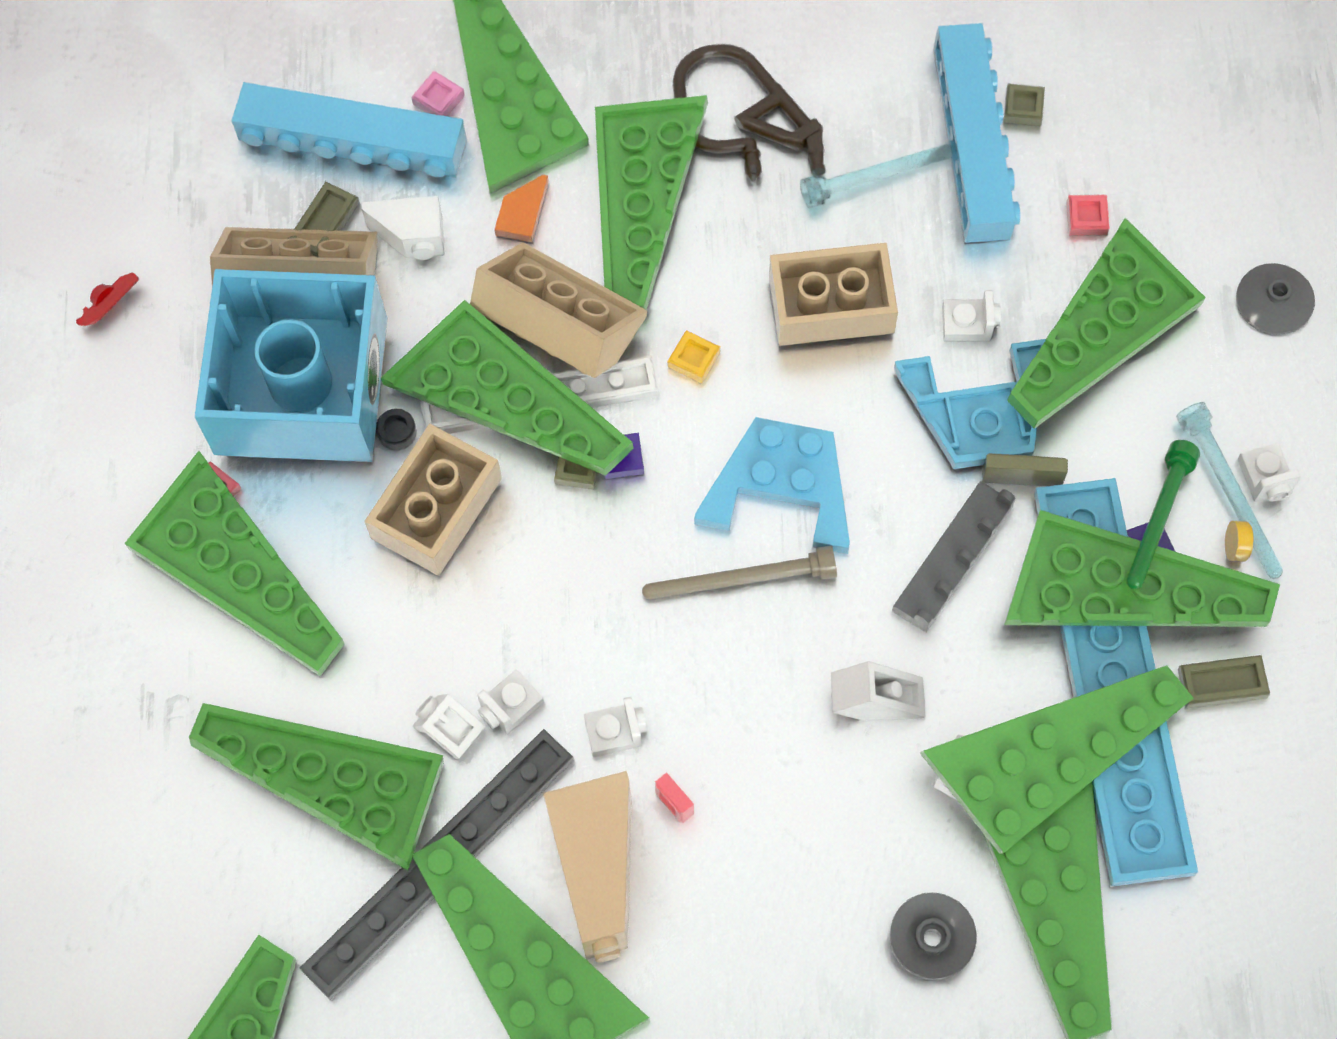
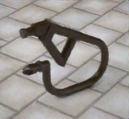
(807, 135)

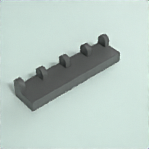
(953, 555)

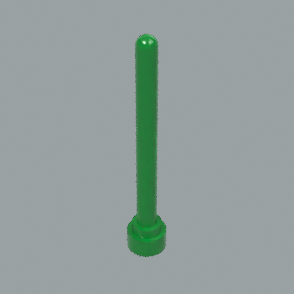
(1180, 461)

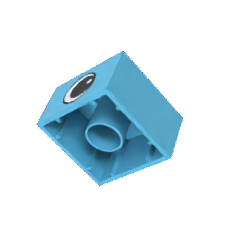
(292, 365)

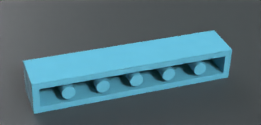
(974, 125)
(349, 130)

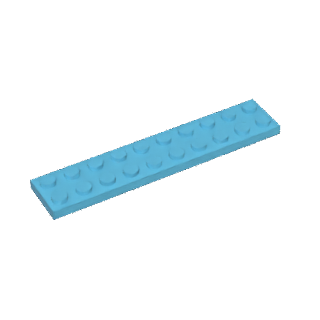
(1140, 794)

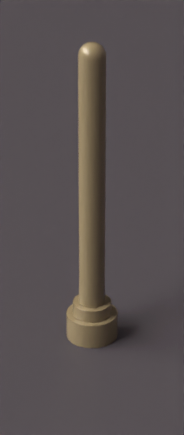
(818, 563)

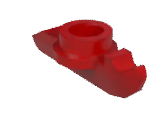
(105, 298)

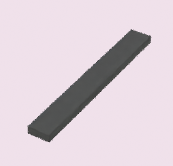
(407, 890)

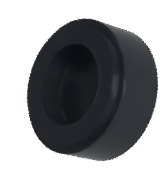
(396, 429)

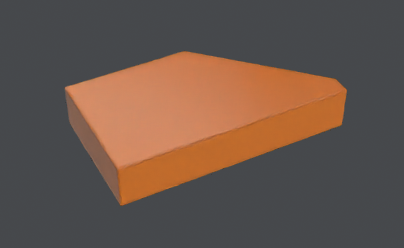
(522, 210)

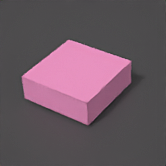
(438, 95)

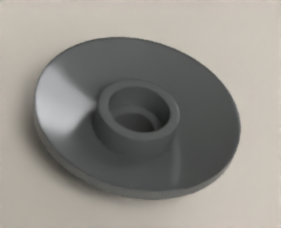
(1271, 312)
(939, 915)

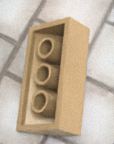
(272, 251)
(556, 308)

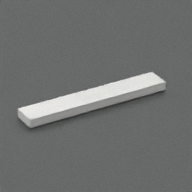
(621, 383)

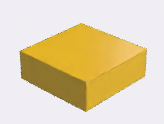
(693, 356)

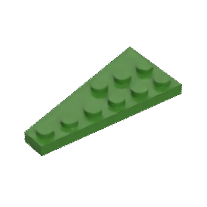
(641, 175)
(220, 554)
(347, 781)
(522, 963)

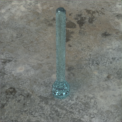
(817, 190)
(1197, 422)

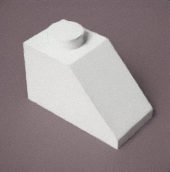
(408, 225)
(877, 693)

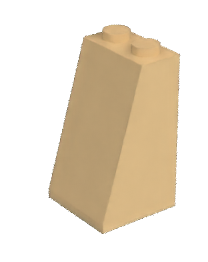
(594, 848)

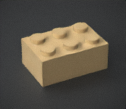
(833, 294)
(433, 499)

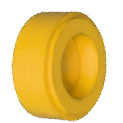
(1238, 541)

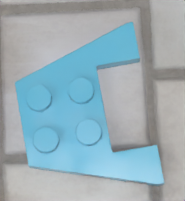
(973, 419)
(787, 466)

